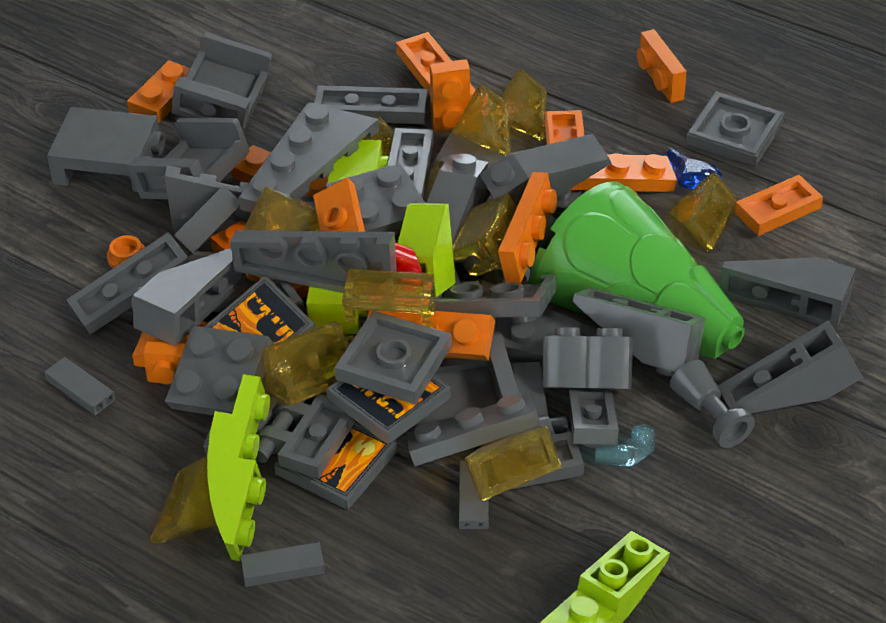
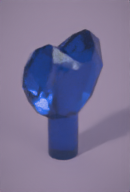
(690, 171)

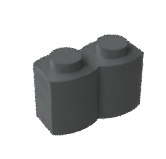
(587, 360)

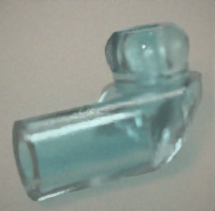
(631, 451)

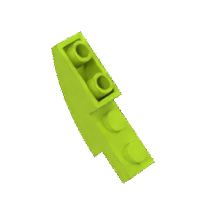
(232, 468)
(613, 583)

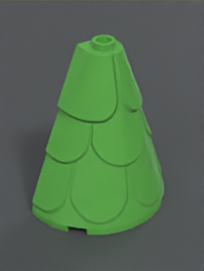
(624, 248)

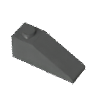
(564, 161)
(460, 187)
(793, 287)
(184, 296)
(659, 333)
(796, 374)

